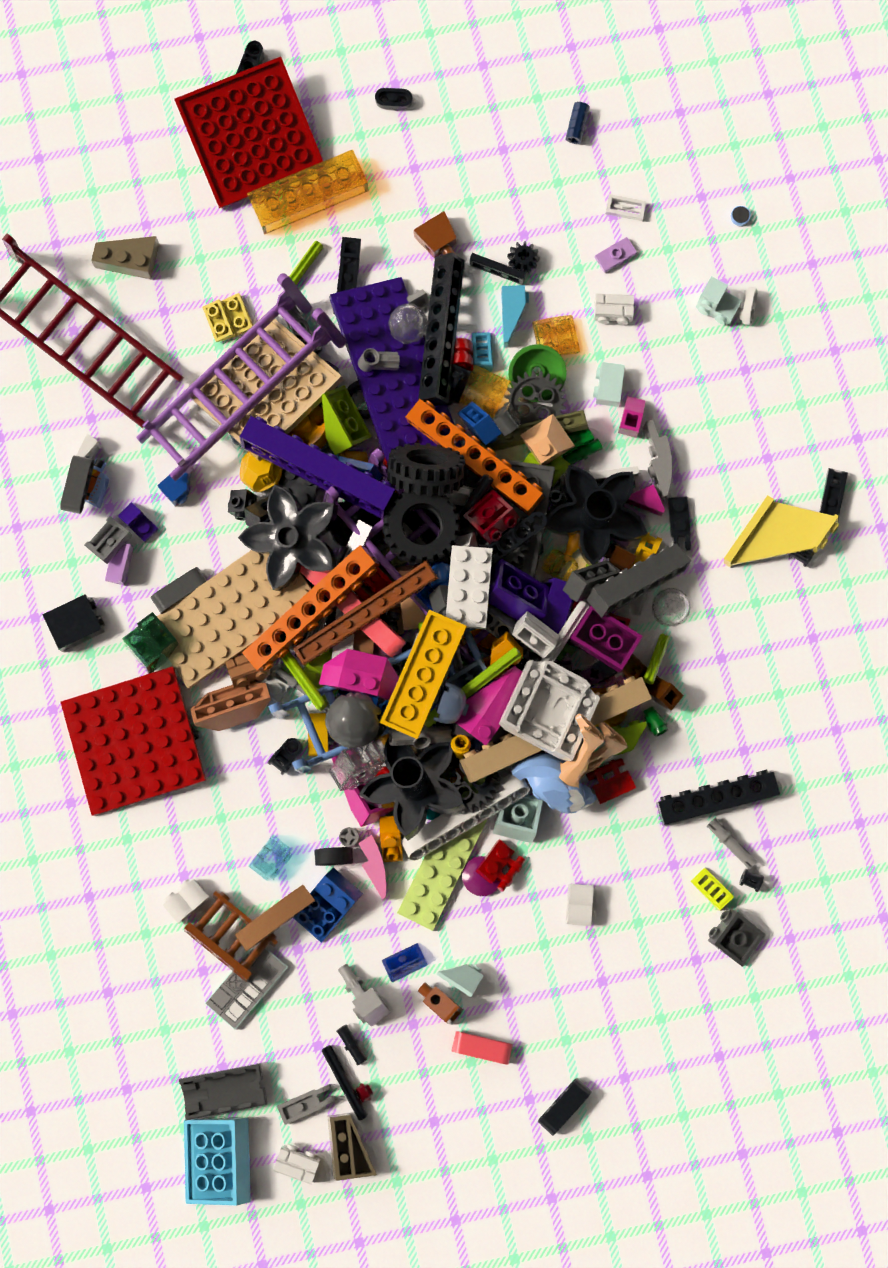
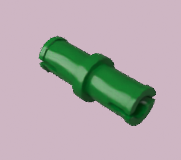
(583, 452)

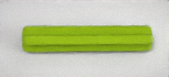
(306, 262)
(656, 659)

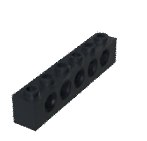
(768, 789)

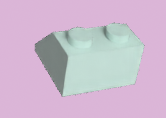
(519, 819)

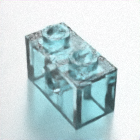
(271, 847)

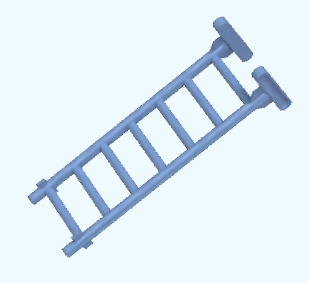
(281, 710)

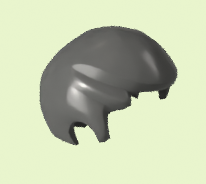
(353, 720)

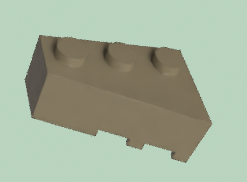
(347, 1150)

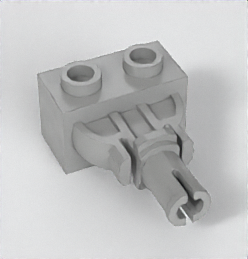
(368, 1004)

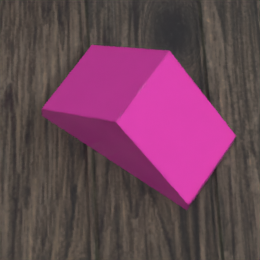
(647, 500)

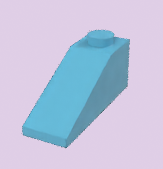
(513, 305)

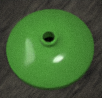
(537, 356)

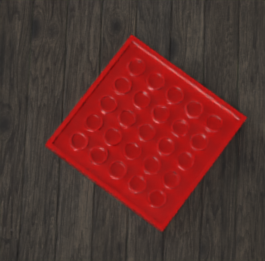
(248, 131)
(133, 741)

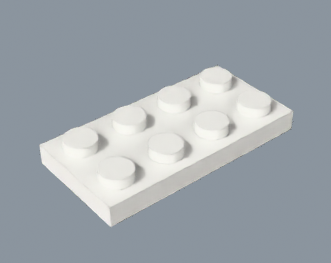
(469, 585)

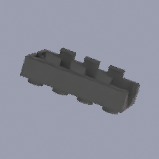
(223, 1091)

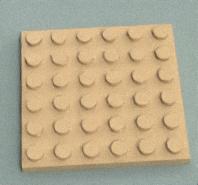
(289, 400)

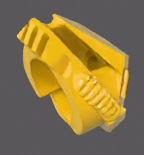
(259, 475)

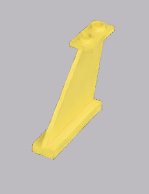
(779, 531)

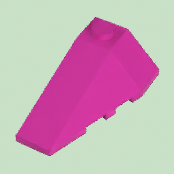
(489, 705)
(363, 812)

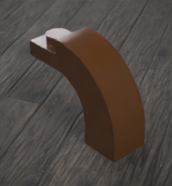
(660, 691)

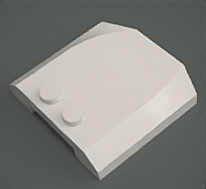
(546, 708)

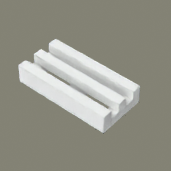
(639, 217)

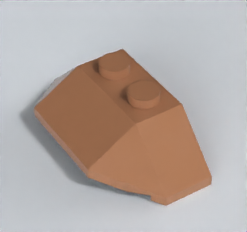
(230, 706)

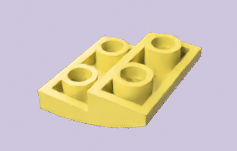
(228, 317)

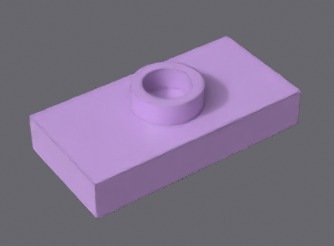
(615, 254)

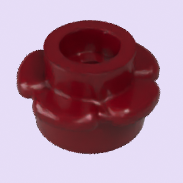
(364, 1092)

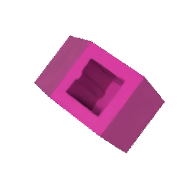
(631, 416)

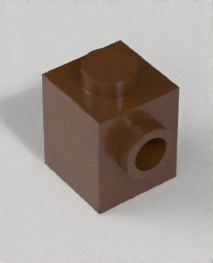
(619, 557)

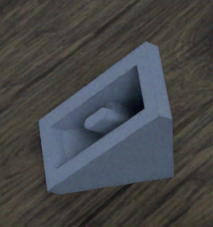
(467, 673)

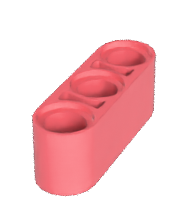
(482, 1047)

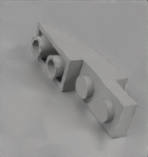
(661, 466)

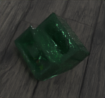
(150, 643)

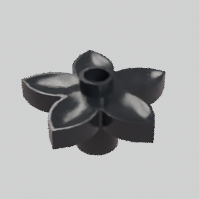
(596, 512)
(292, 537)
(414, 786)

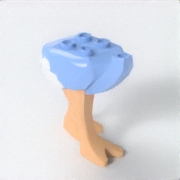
(560, 780)

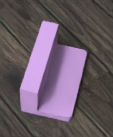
(119, 565)

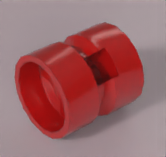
(463, 353)

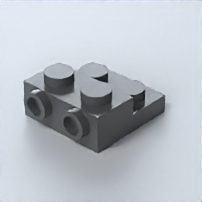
(735, 936)

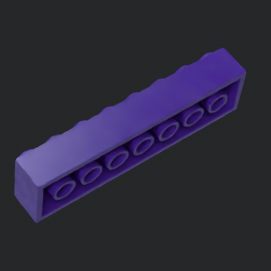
(316, 467)

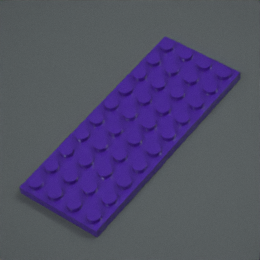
(388, 393)

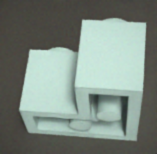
(718, 302)

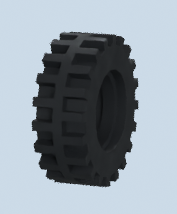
(426, 469)

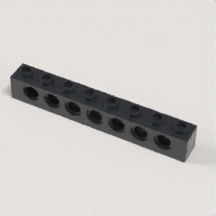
(441, 329)

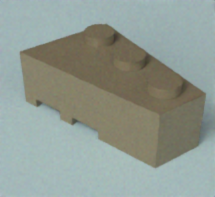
(127, 256)

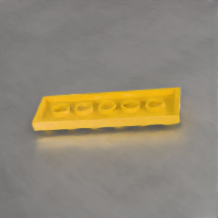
(423, 674)

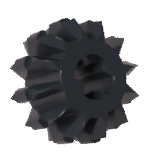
(528, 251)

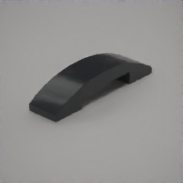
(349, 263)

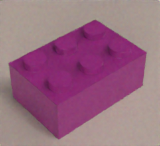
(605, 639)

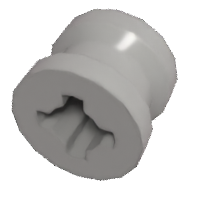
(349, 837)

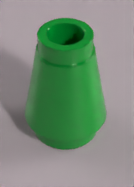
(655, 722)

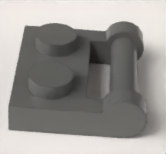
(108, 540)

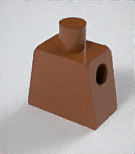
(436, 235)
(446, 1009)

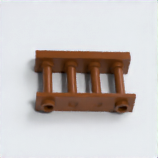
(211, 944)

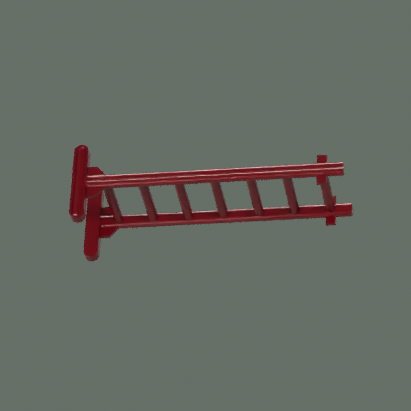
(18, 255)

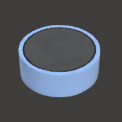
(740, 215)

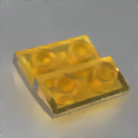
(557, 333)
(485, 390)

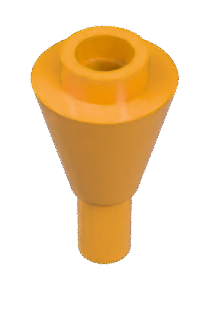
(572, 545)

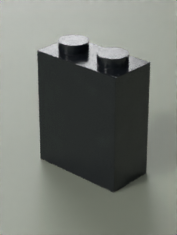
(74, 622)

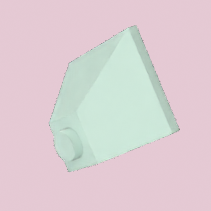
(463, 977)

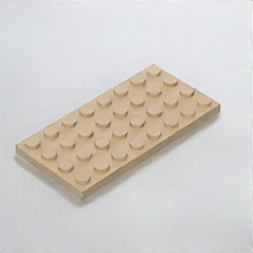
(226, 616)

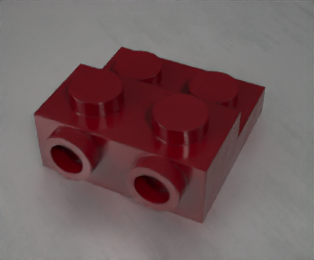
(491, 516)

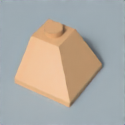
(547, 440)

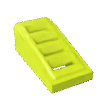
(728, 896)

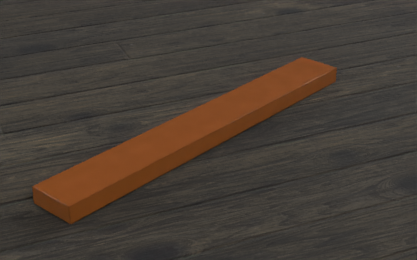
(365, 613)

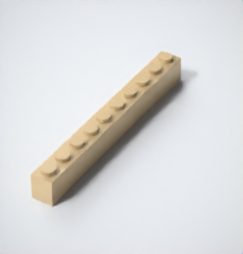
(513, 749)

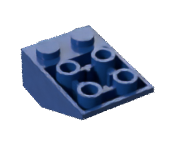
(333, 900)

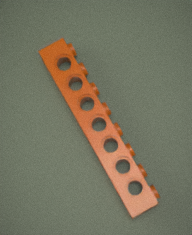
(526, 502)
(256, 651)

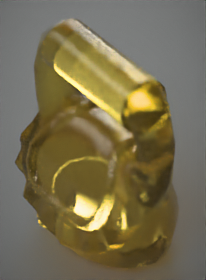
(555, 563)

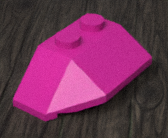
(360, 673)

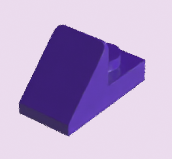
(138, 522)

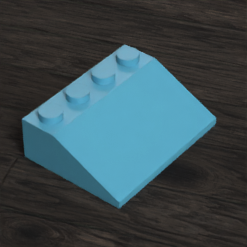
(217, 1161)

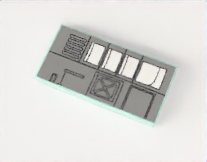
(237, 998)

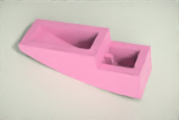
(374, 866)

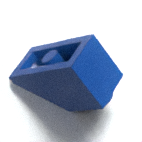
(177, 490)

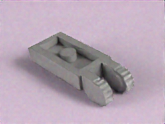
(304, 1104)

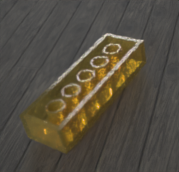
(308, 192)

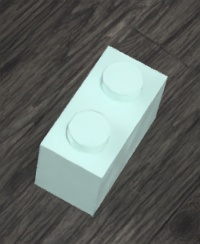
(609, 384)

